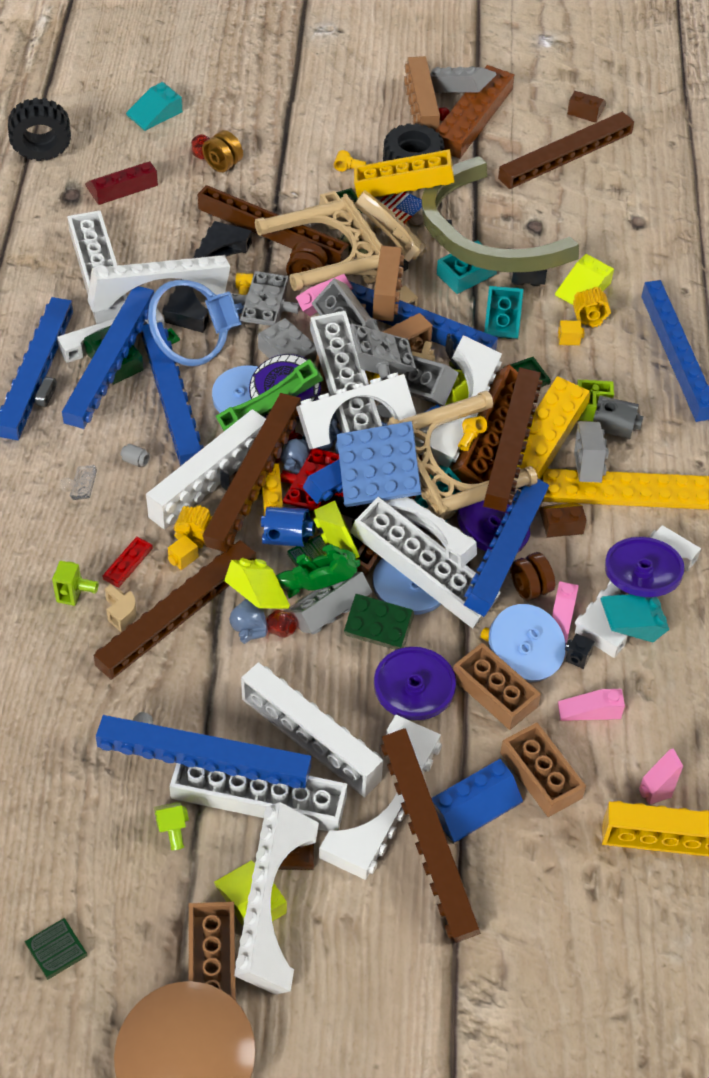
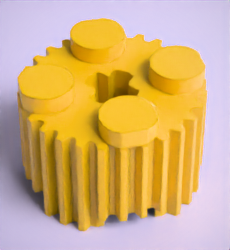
(591, 307)
(192, 523)

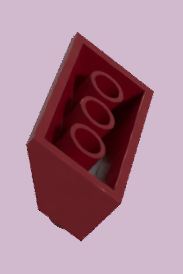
(123, 183)

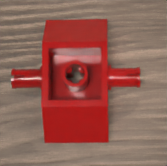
(296, 494)

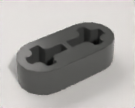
(45, 391)

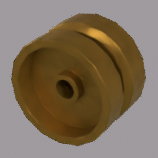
(222, 151)

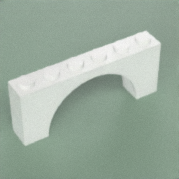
(317, 415)

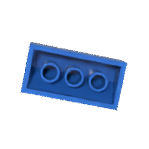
(477, 800)

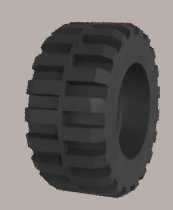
(39, 113)
(411, 138)

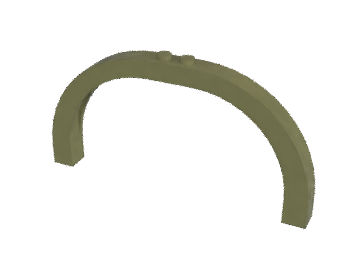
(482, 256)

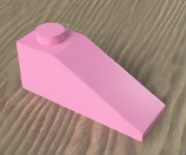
(308, 296)
(564, 606)
(596, 705)
(661, 778)

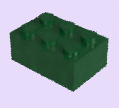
(130, 365)
(379, 622)

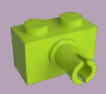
(69, 583)
(172, 818)

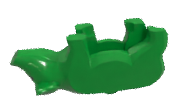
(320, 572)

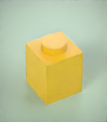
(570, 332)
(182, 552)

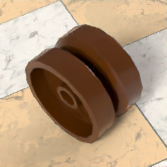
(305, 257)
(532, 576)

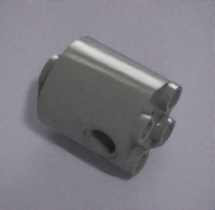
(618, 416)

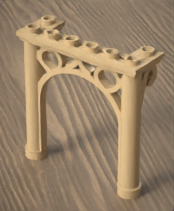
(339, 216)
(445, 503)

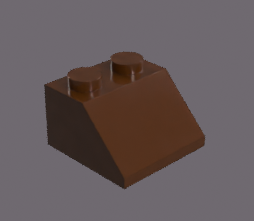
(586, 106)
(563, 519)

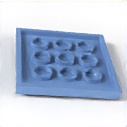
(378, 464)

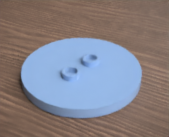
(232, 387)
(397, 589)
(528, 641)

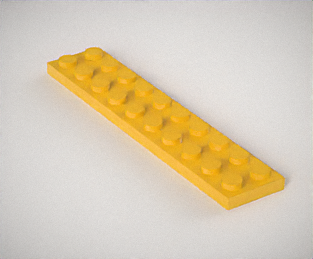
(629, 489)

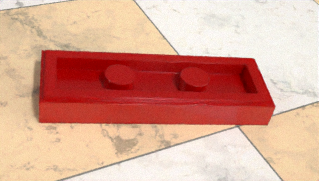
(127, 562)

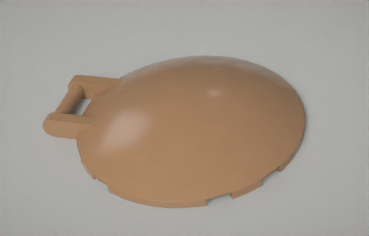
(185, 1034)

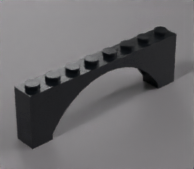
(183, 305)

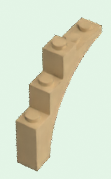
(385, 219)

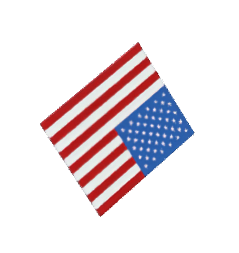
(403, 205)

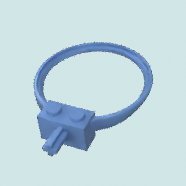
(221, 310)

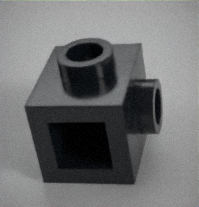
(579, 650)

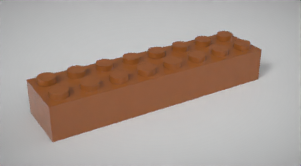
(474, 112)
(477, 463)

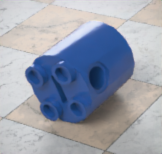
(287, 526)

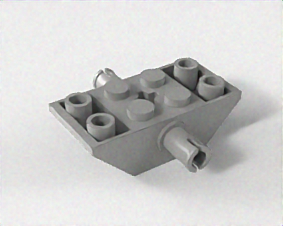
(265, 299)
(381, 351)

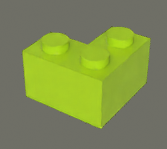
(596, 388)

